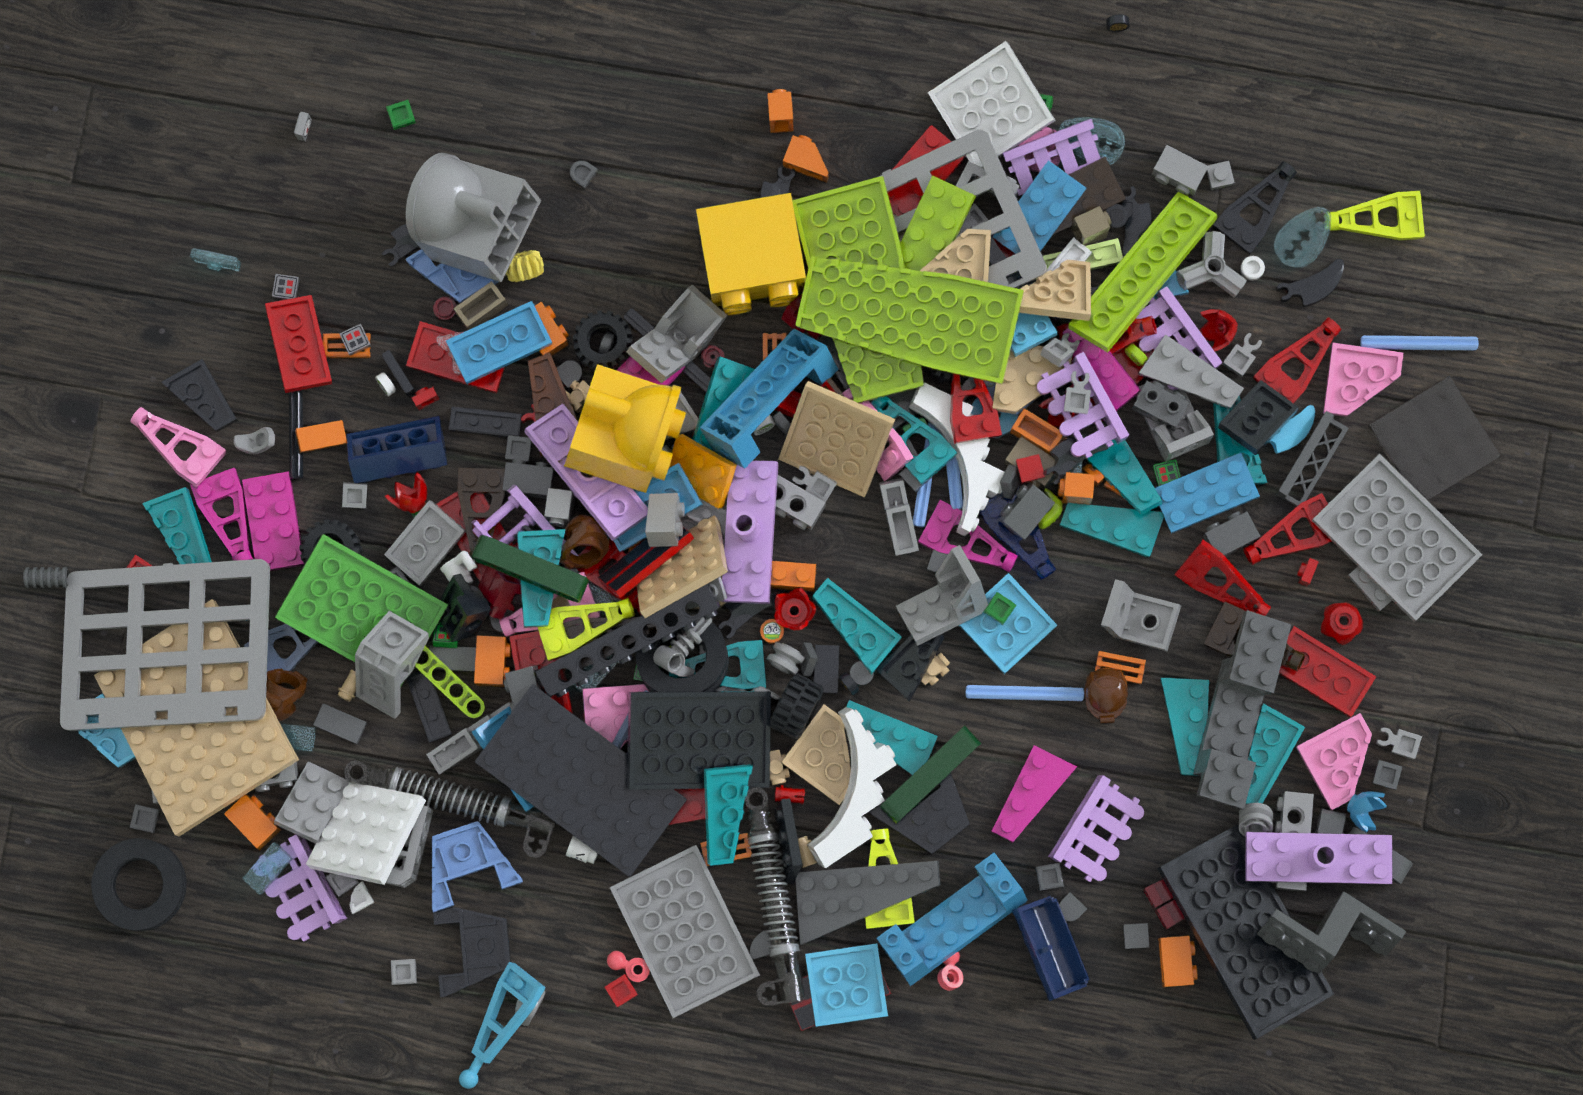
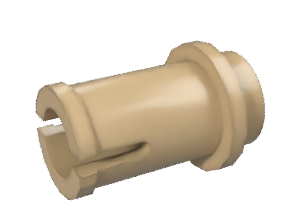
(349, 687)
(806, 855)

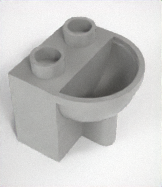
(469, 215)

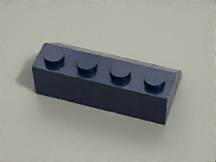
(396, 449)

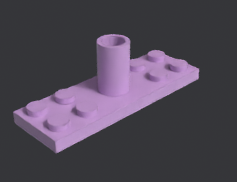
(610, 504)
(751, 551)
(1294, 858)

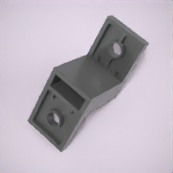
(1320, 948)

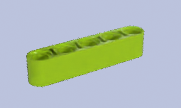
(445, 684)

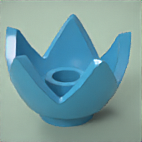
(1361, 805)

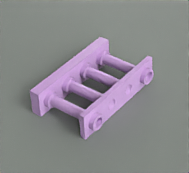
(531, 517)

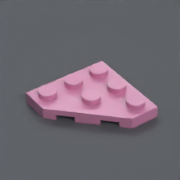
(1357, 376)
(607, 708)
(1337, 759)

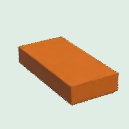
(321, 436)

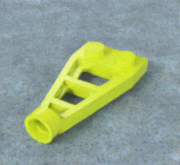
(1408, 213)
(555, 638)
(897, 914)

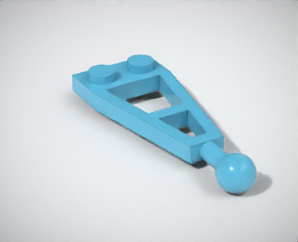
(523, 988)

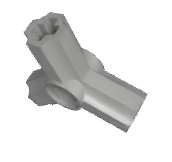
(1200, 273)

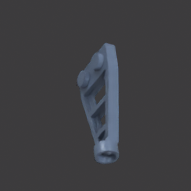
(274, 660)

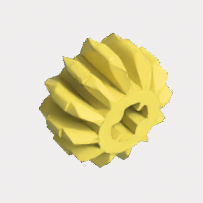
(525, 266)

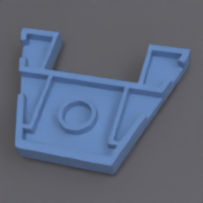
(451, 280)
(464, 853)

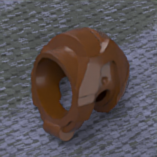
(584, 531)
(1106, 694)
(281, 698)

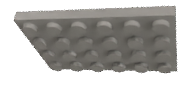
(1397, 537)
(684, 931)

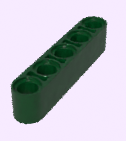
(530, 568)
(930, 774)

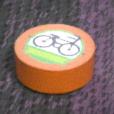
(771, 631)

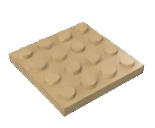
(836, 438)
(686, 570)

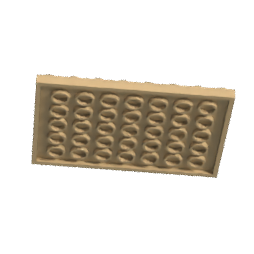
(201, 765)

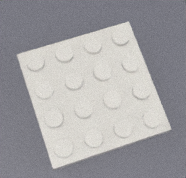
(995, 98)
(366, 833)

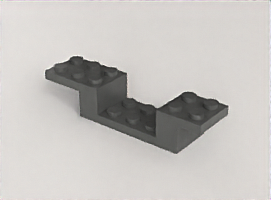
(1236, 708)

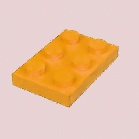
(705, 469)

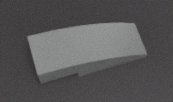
(898, 516)

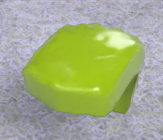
(1054, 513)

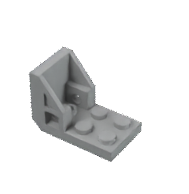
(678, 335)
(1189, 434)
(949, 603)
(386, 661)
(408, 872)

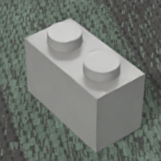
(1179, 171)
(559, 507)
(663, 519)

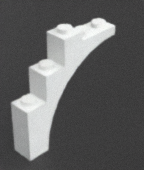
(977, 476)
(863, 794)

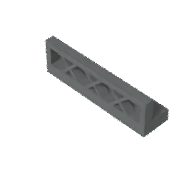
(1304, 456)

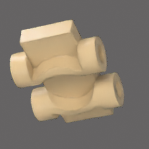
(578, 395)
(938, 665)
(777, 773)

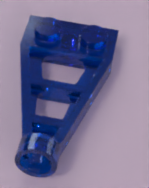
(991, 515)

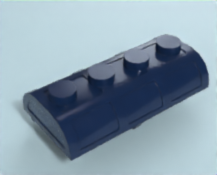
(1051, 947)

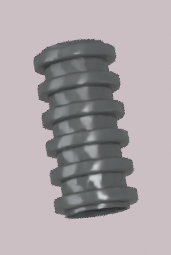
(45, 577)

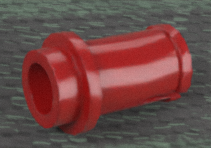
(786, 793)

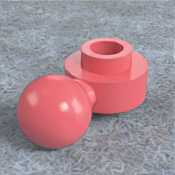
(616, 960)
(952, 972)

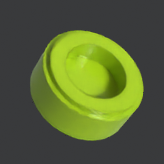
(1136, 355)

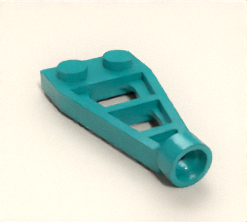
(934, 456)
(751, 664)

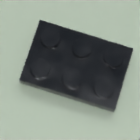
(1258, 417)

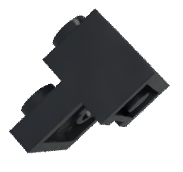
(465, 609)

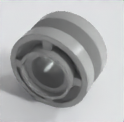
(785, 658)
(1255, 818)

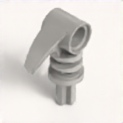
(673, 658)

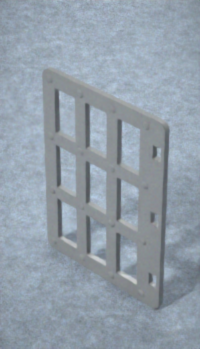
(1028, 261)
(182, 708)

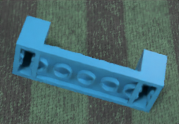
(762, 391)
(954, 921)

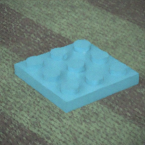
(1020, 632)
(846, 985)

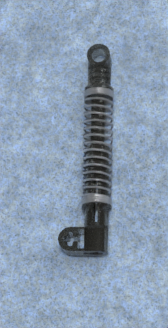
(460, 800)
(775, 906)

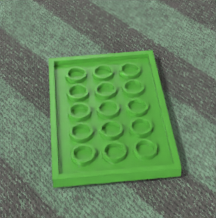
(347, 595)

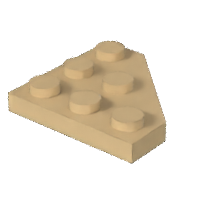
(965, 256)
(1060, 292)
(1021, 380)
(822, 755)

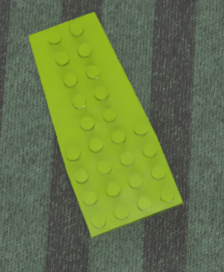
(860, 227)
(913, 315)

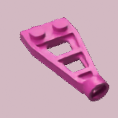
(217, 488)
(940, 526)

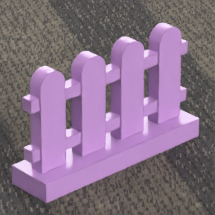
(1063, 149)
(1179, 321)
(1102, 410)
(1098, 816)
(320, 891)

